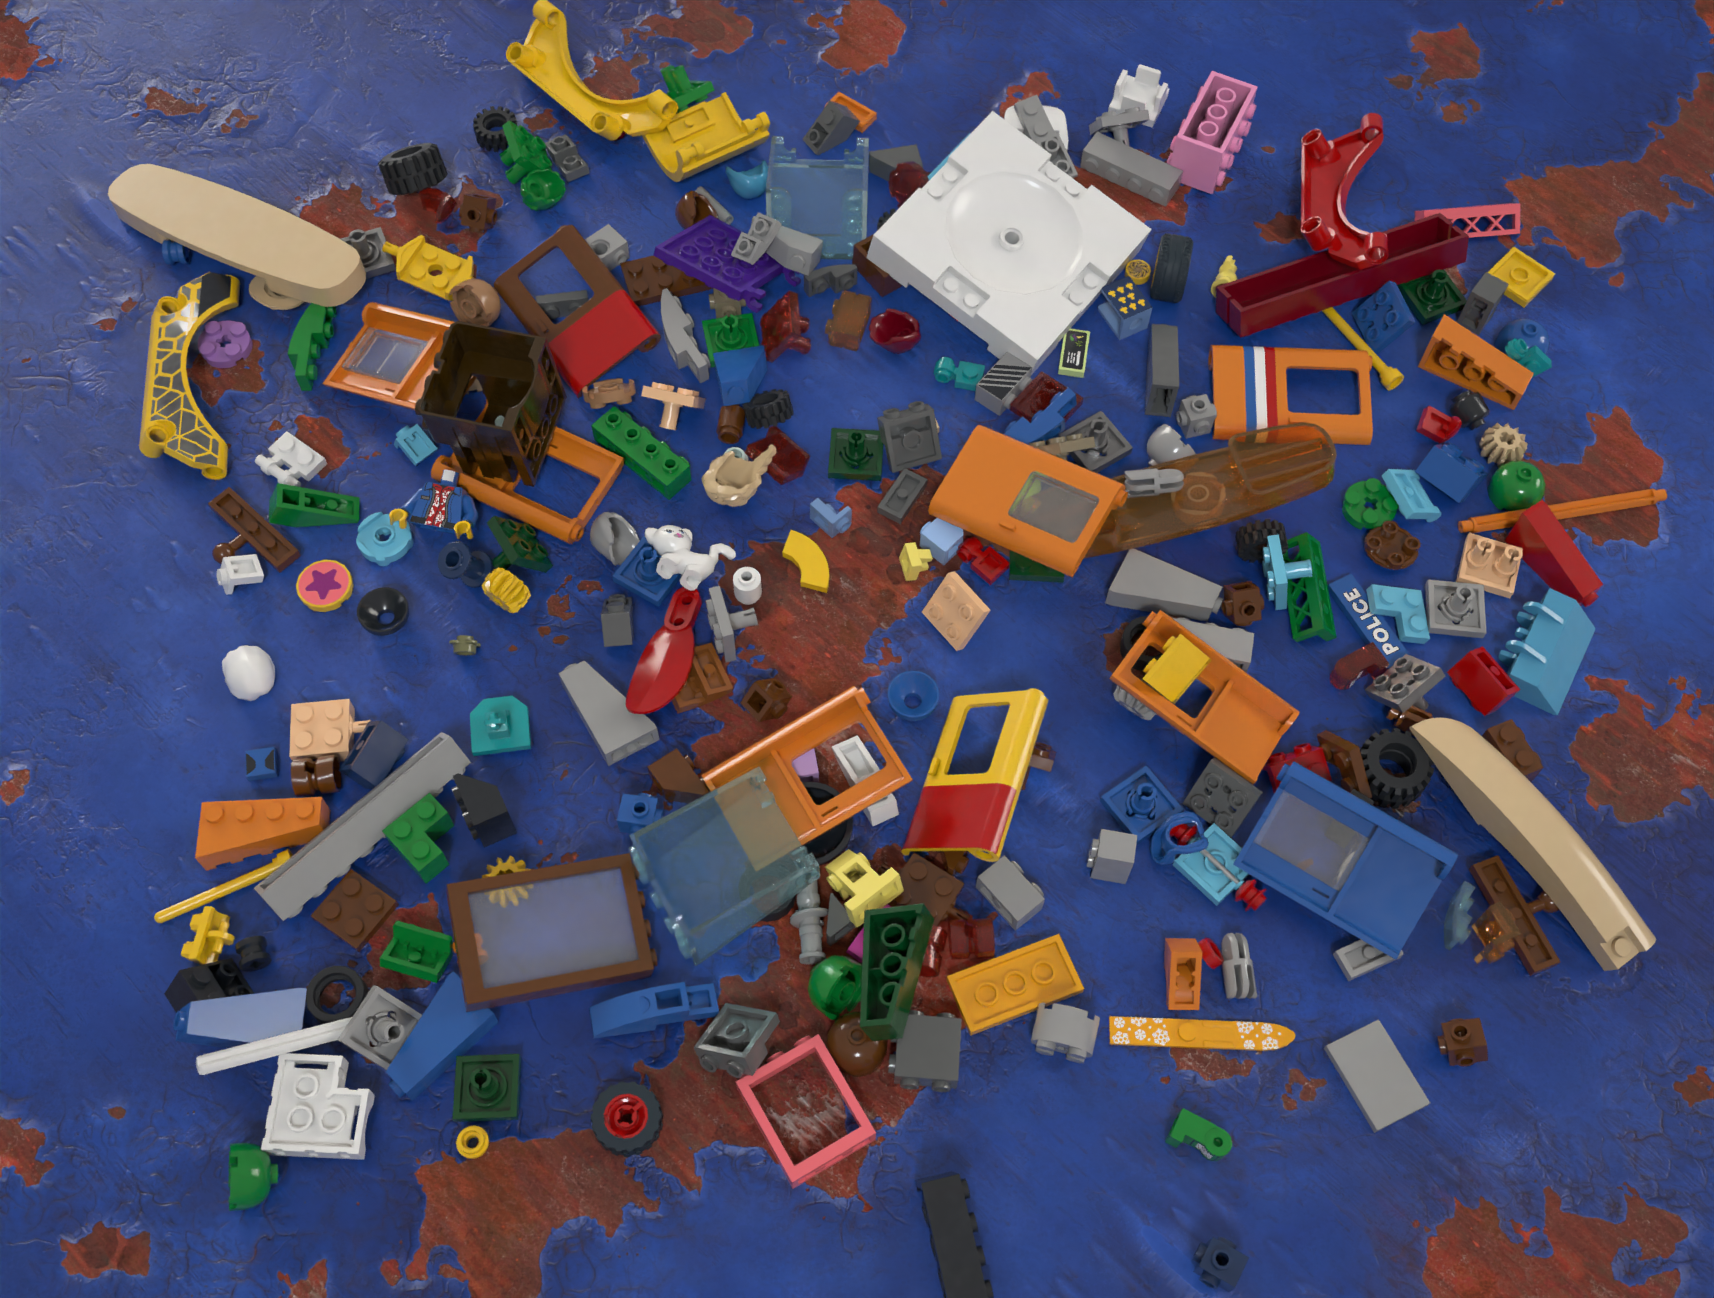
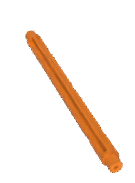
(1567, 509)

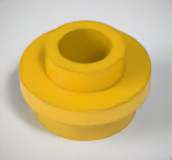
(469, 1133)

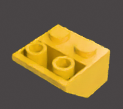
(1176, 668)

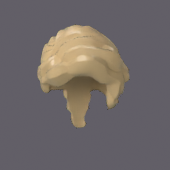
(734, 480)

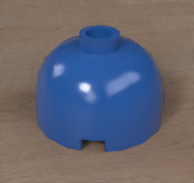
(1526, 329)

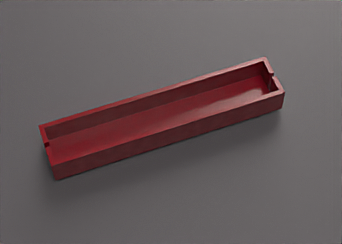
(1322, 282)

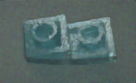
(1457, 918)

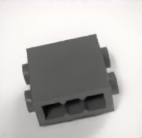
(927, 1052)

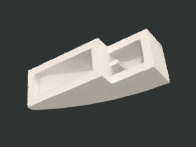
(858, 765)

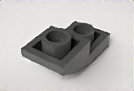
(566, 158)
(836, 276)

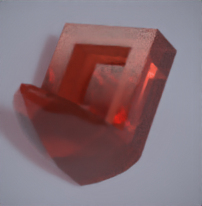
(437, 202)

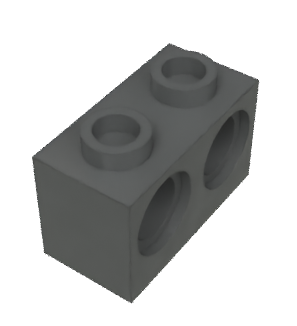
(1482, 303)

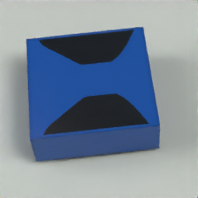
(261, 763)

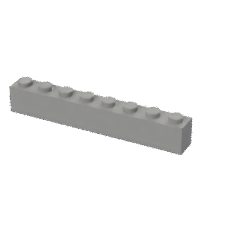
(360, 827)

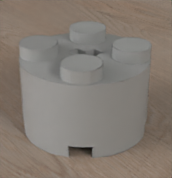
(1065, 1031)

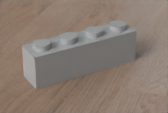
(1131, 169)

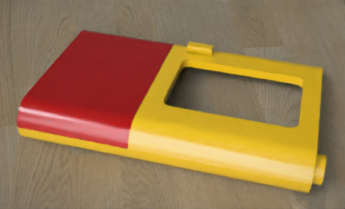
(977, 809)

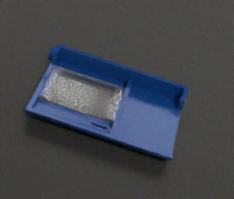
(1334, 845)

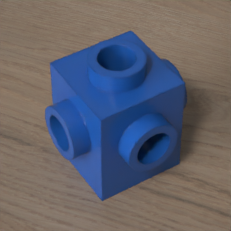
(638, 812)

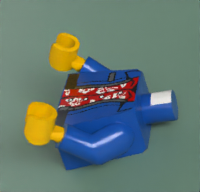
(439, 508)

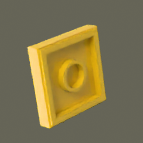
(1522, 274)

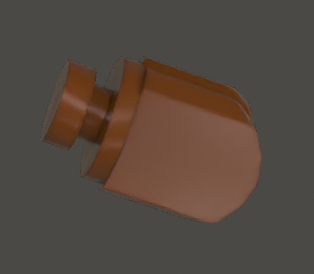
(1408, 718)

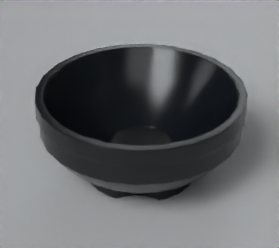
(379, 602)

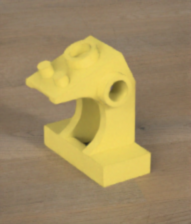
(853, 876)

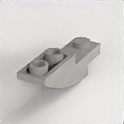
(1040, 130)
(680, 338)

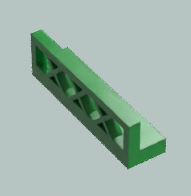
(1316, 589)

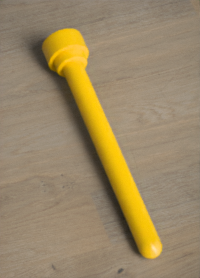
(1389, 377)
(223, 889)

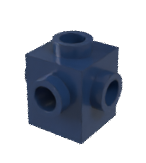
(1230, 1260)

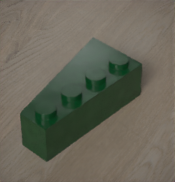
(891, 966)

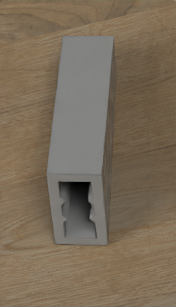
(1155, 585)
(605, 714)

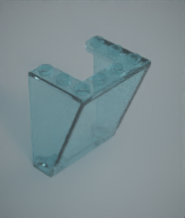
(820, 196)
(721, 864)

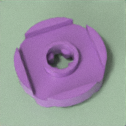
(222, 331)

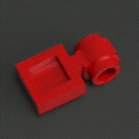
(986, 564)

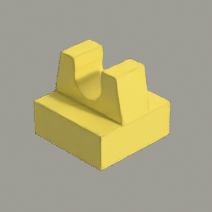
(914, 560)

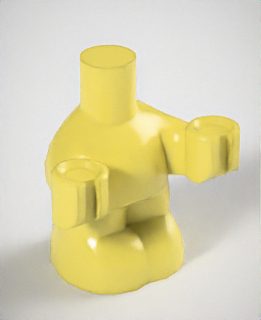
(1226, 274)

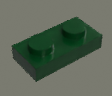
(1027, 570)

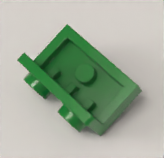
(417, 952)

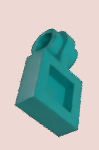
(1531, 358)

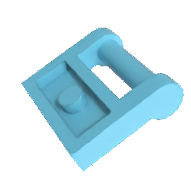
(1410, 495)

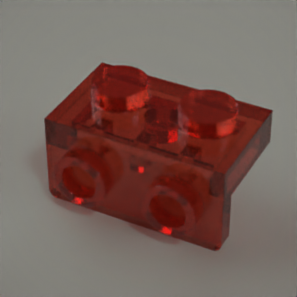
(789, 460)

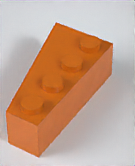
(1474, 364)
(254, 827)

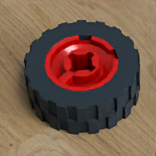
(620, 1136)

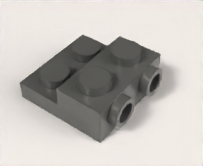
(909, 436)
(736, 1040)

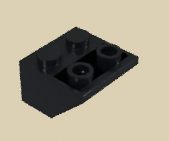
(483, 810)
(207, 982)

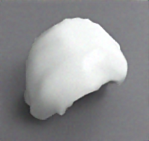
(248, 672)

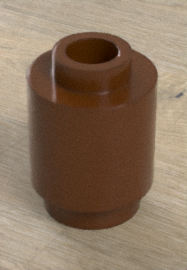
(730, 423)

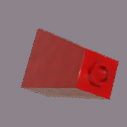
(1554, 554)

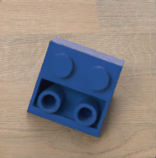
(1452, 471)

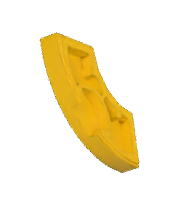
(809, 560)

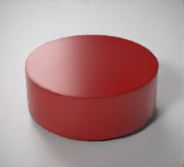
(1211, 953)

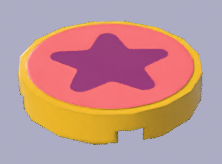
(324, 585)

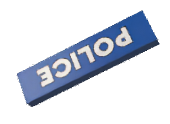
(1370, 627)

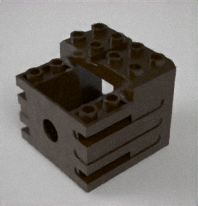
(518, 384)

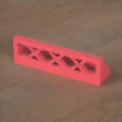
(1477, 212)

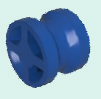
(175, 252)

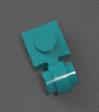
(965, 376)

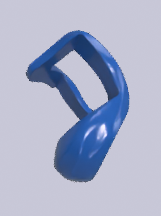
(1162, 847)

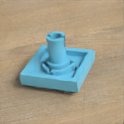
(1279, 572)

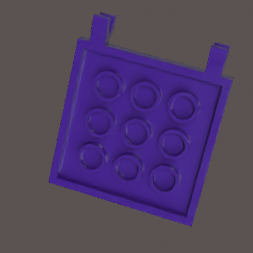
(705, 254)

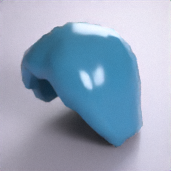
(749, 183)

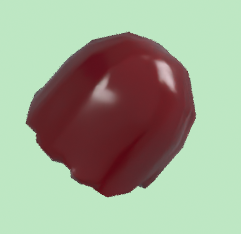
(895, 331)

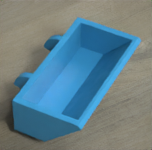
(1548, 650)

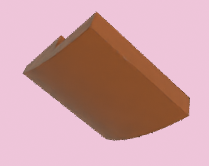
(705, 681)

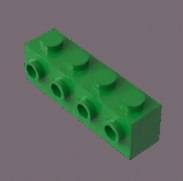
(642, 452)

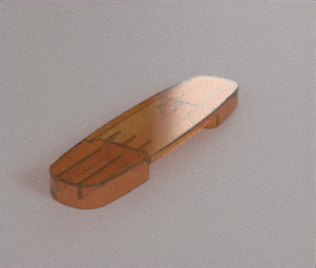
(1224, 485)

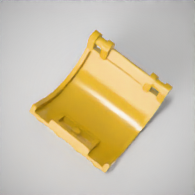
(705, 138)

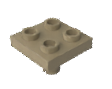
(1061, 447)

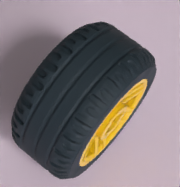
(1171, 268)

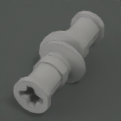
(809, 924)

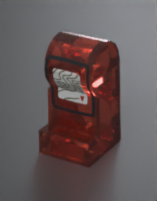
(1357, 665)

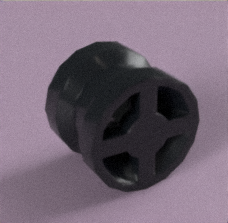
(253, 953)

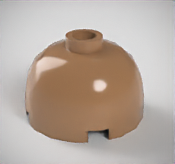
(475, 302)

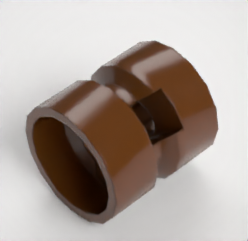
(320, 775)

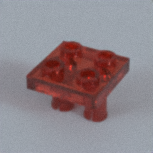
(783, 328)

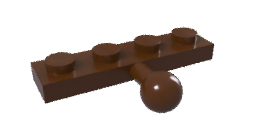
(252, 530)
(1532, 943)

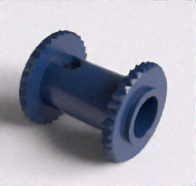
(457, 561)

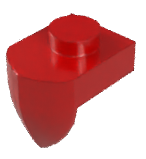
(1438, 425)

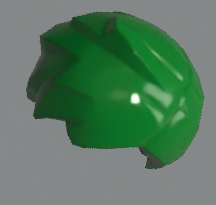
(542, 189)

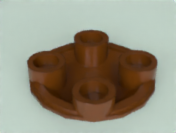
(1391, 546)

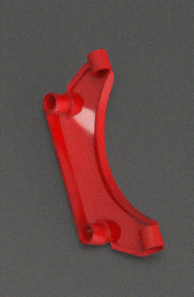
(1325, 183)

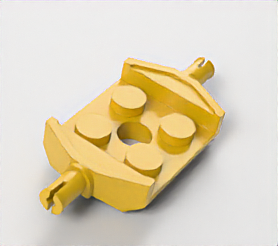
(419, 258)

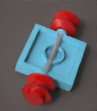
(1213, 867)

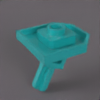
(499, 726)

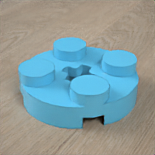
(383, 551)

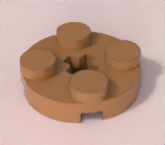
(609, 391)

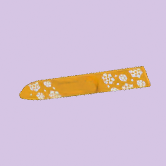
(1198, 1034)

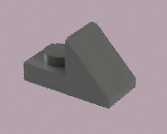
(838, 921)

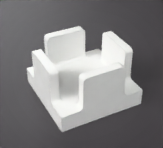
(1140, 92)

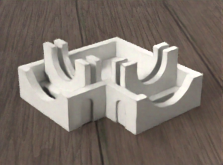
(314, 1111)

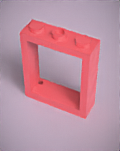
(831, 1154)

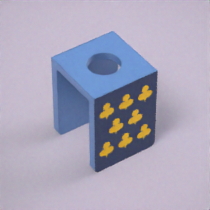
(1126, 308)

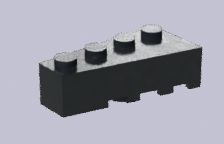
(953, 1236)

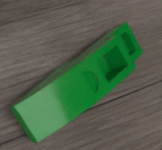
(308, 338)

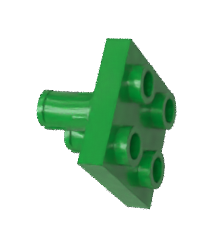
(682, 89)
(525, 151)

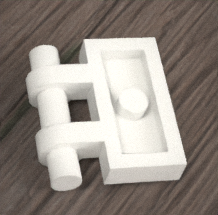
(294, 454)

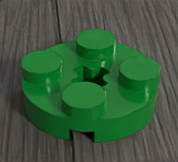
(1372, 492)

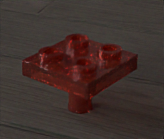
(1038, 397)

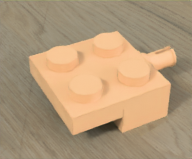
(323, 729)

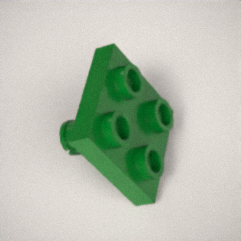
(729, 334)

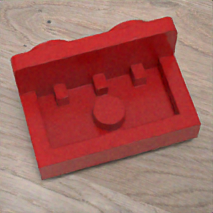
(1303, 754)

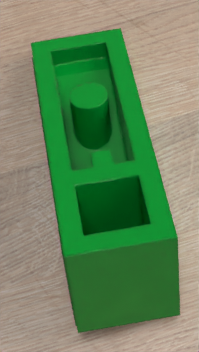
(310, 507)

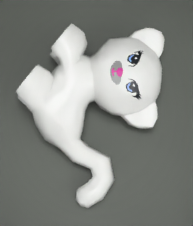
(676, 558)

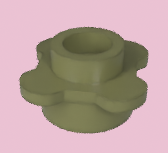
(464, 645)

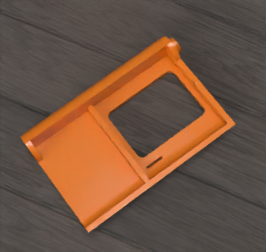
(778, 750)

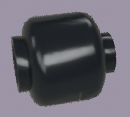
(1470, 409)

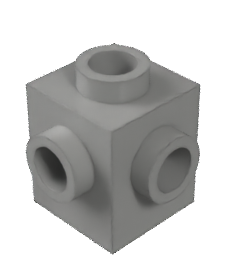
(1196, 415)

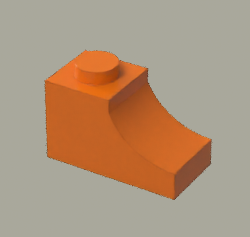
(1182, 973)

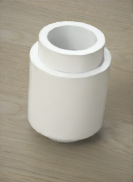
(747, 585)

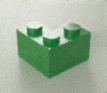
(415, 835)

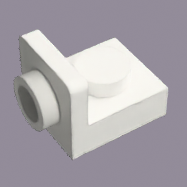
(238, 571)

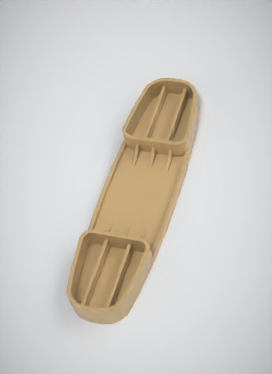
(240, 232)

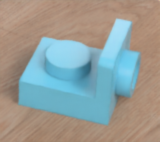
(414, 444)

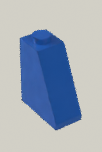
(740, 373)

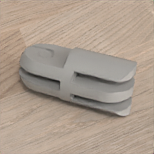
(1152, 482)
(1237, 967)

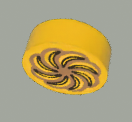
(1138, 271)

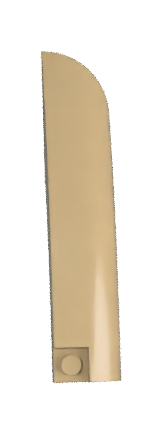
(1538, 839)

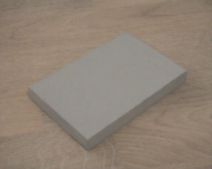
(1376, 1075)

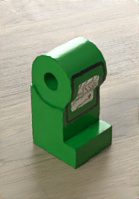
(1201, 1134)

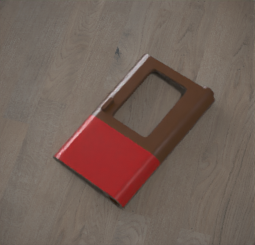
(594, 334)

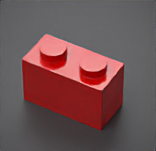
(1483, 681)

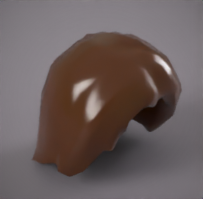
(692, 209)

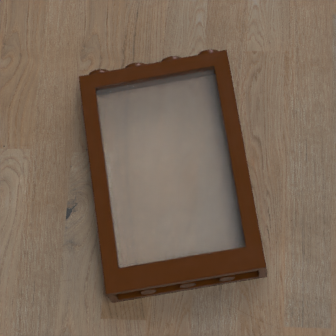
(549, 931)

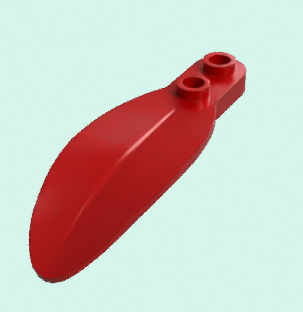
(667, 657)

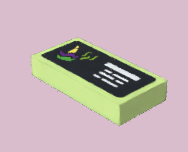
(1074, 353)

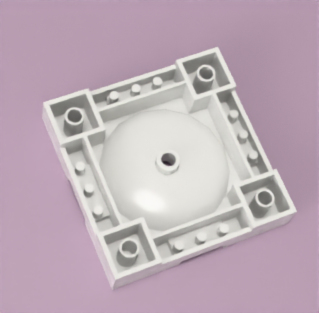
(1008, 242)

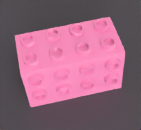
(1213, 131)

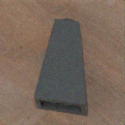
(1162, 370)

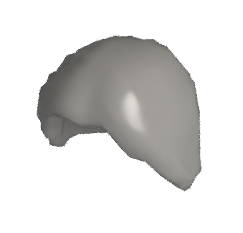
(613, 537)

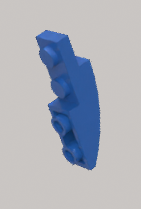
(1045, 423)
(651, 1007)

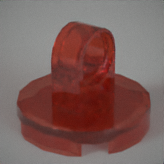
(906, 180)

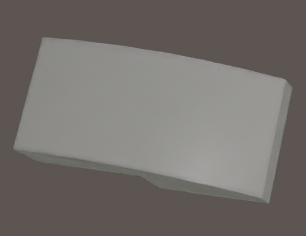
(755, 243)

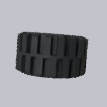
(412, 169)
(1405, 752)

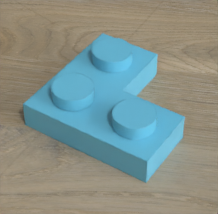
(1405, 606)

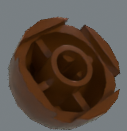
(852, 1048)

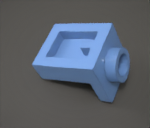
(828, 520)

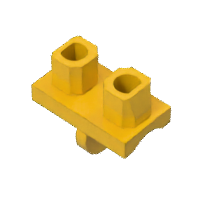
(210, 936)

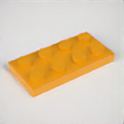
(1014, 984)

